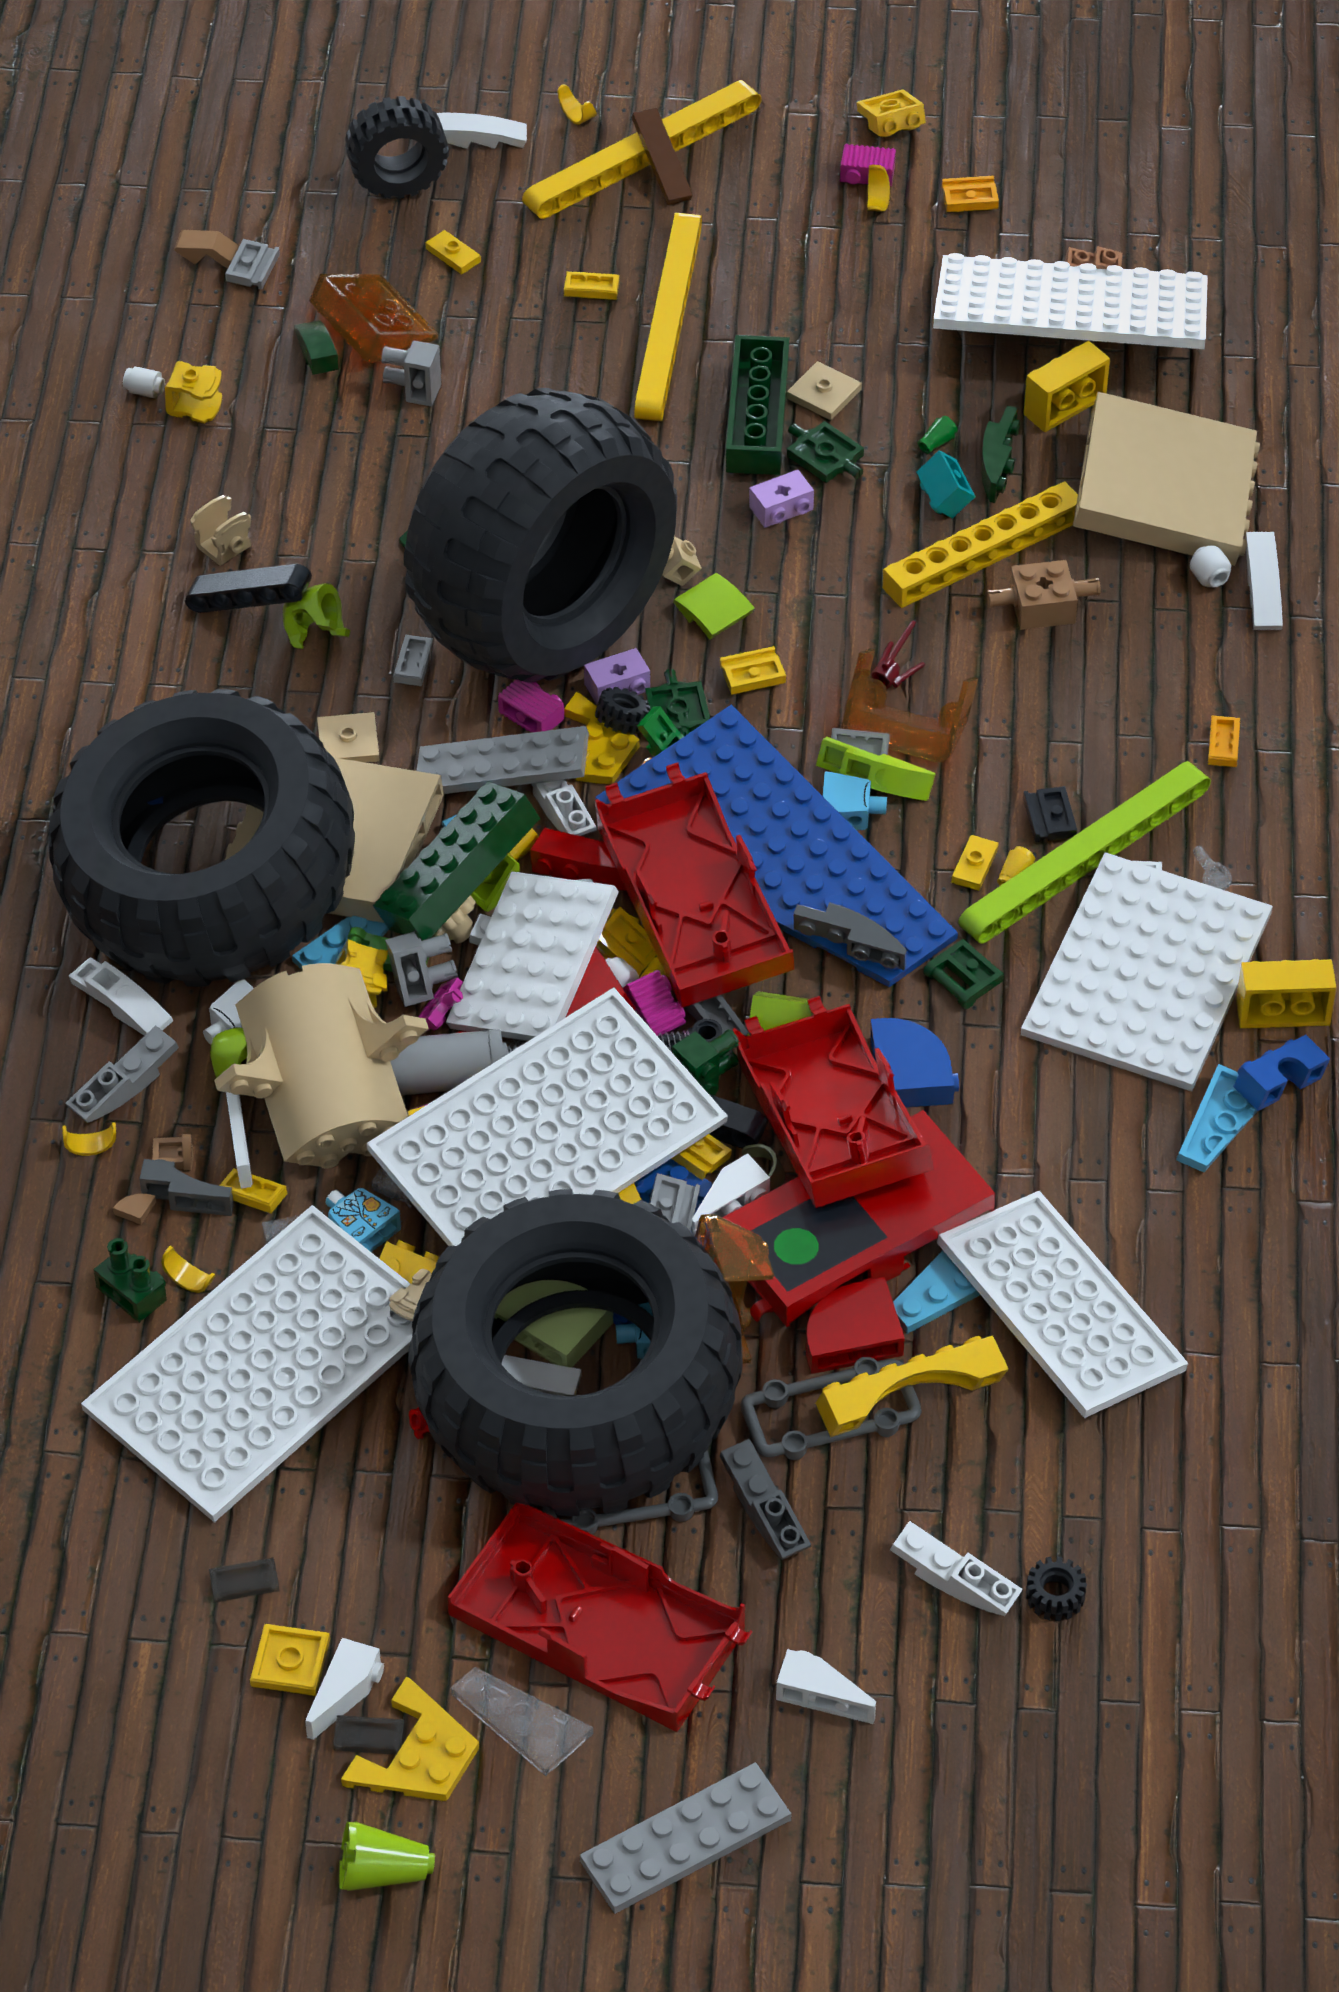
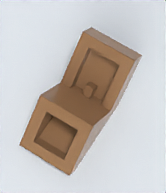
(197, 243)

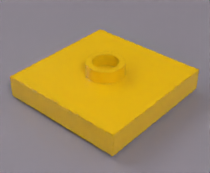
(290, 1659)

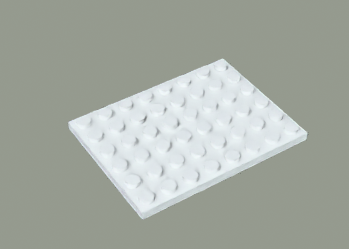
(1147, 971)

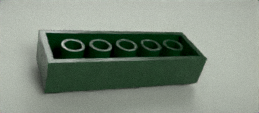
(757, 405)
(456, 861)

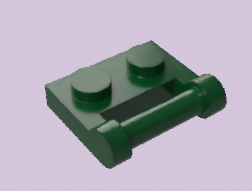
(970, 967)

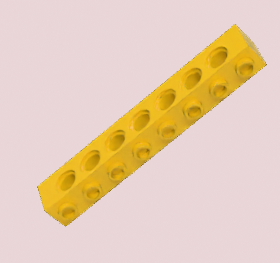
(980, 545)

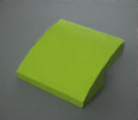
(714, 605)

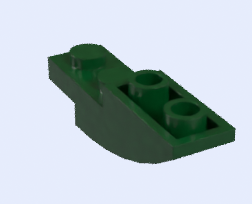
(997, 453)

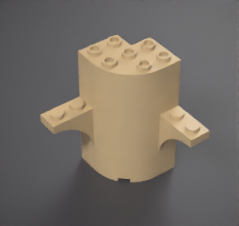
(321, 1062)

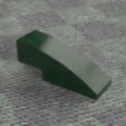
(317, 347)

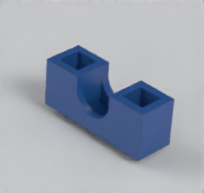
(1266, 1077)

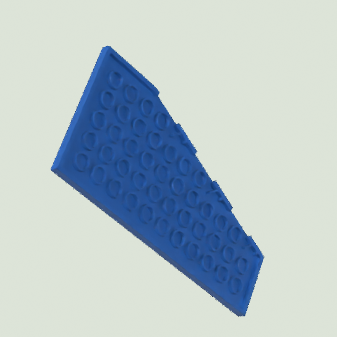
(798, 841)

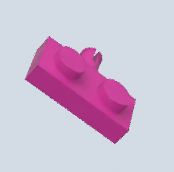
(444, 998)

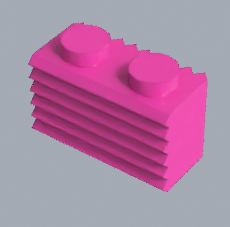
(857, 159)
(531, 706)
(655, 1003)

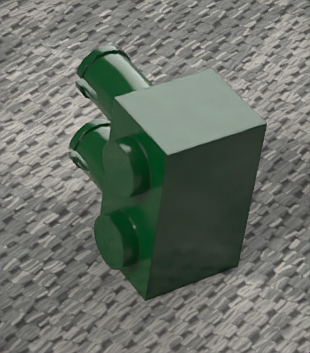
(707, 1059)
(129, 1281)

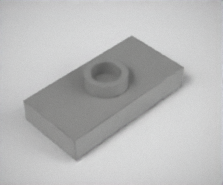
(413, 660)
(869, 741)

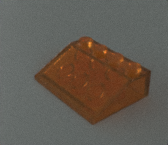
(369, 313)

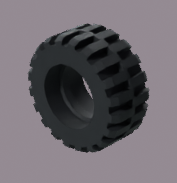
(392, 121)

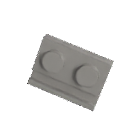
(252, 264)
(675, 1199)

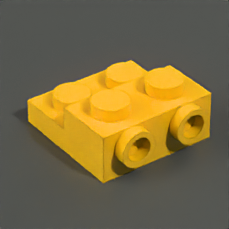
(892, 112)

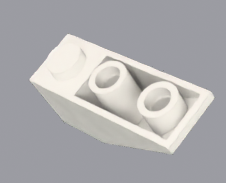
(733, 1188)

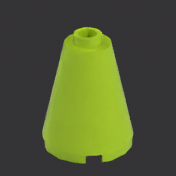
(380, 1858)

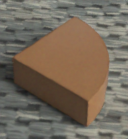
(135, 1207)

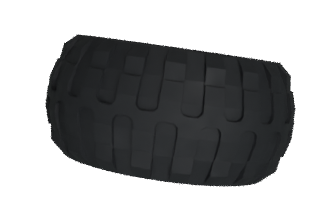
(540, 534)
(227, 915)
(595, 1444)

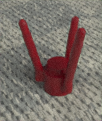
(887, 669)

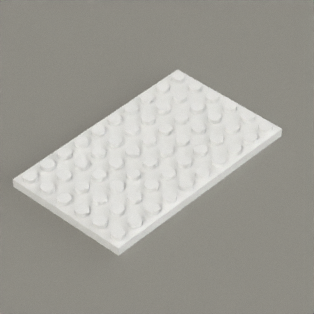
(1072, 301)
(567, 1110)
(257, 1364)

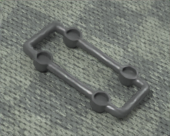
(795, 1443)
(679, 1507)

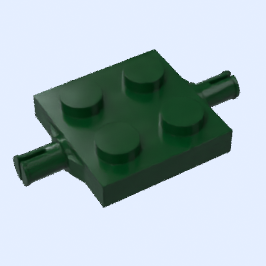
(825, 451)
(681, 702)

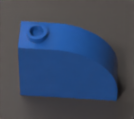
(917, 1061)

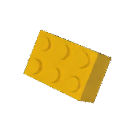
(1066, 386)
(1286, 993)

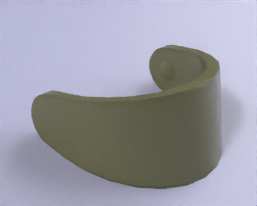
(777, 1173)

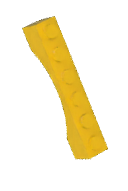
(968, 1366)

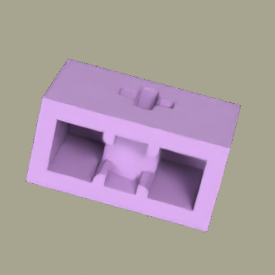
(781, 498)
(620, 670)

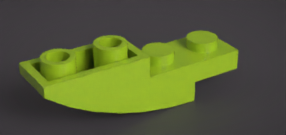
(884, 772)

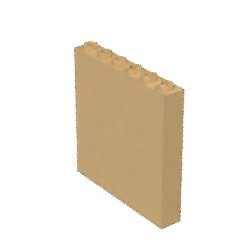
(1166, 477)
(389, 824)

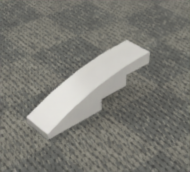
(482, 129)
(1264, 581)

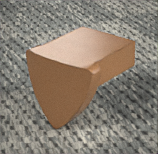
(175, 1150)

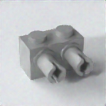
(420, 372)
(409, 967)

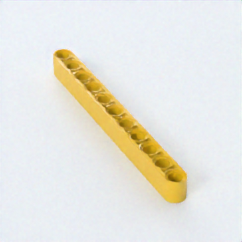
(629, 154)
(668, 317)

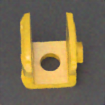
(193, 392)
(370, 963)

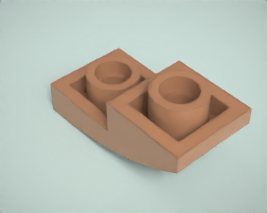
(1101, 258)

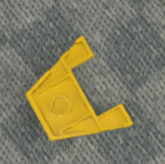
(606, 750)
(429, 1759)

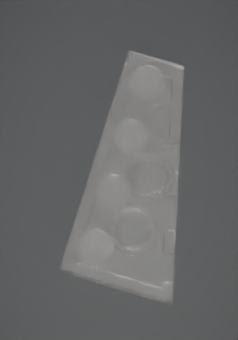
(526, 1723)

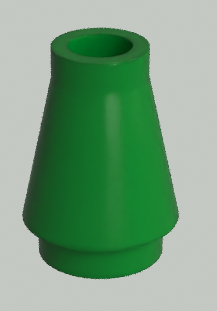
(938, 434)

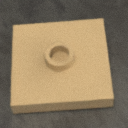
(824, 390)
(350, 736)

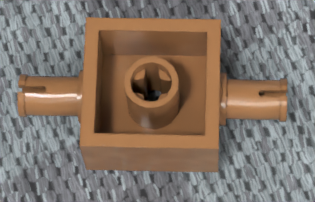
(1043, 594)

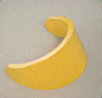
(572, 108)
(878, 188)
(90, 1143)
(184, 1273)

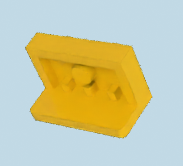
(405, 1262)

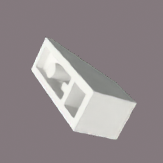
(344, 1685)
(818, 1686)

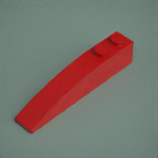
(574, 858)

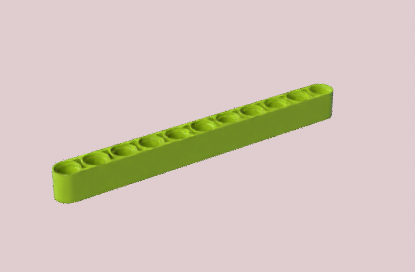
(1083, 852)

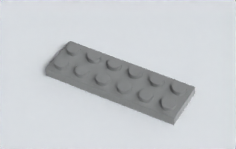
(507, 759)
(685, 1837)

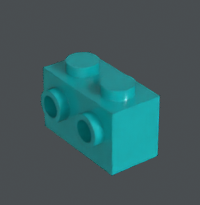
(945, 484)

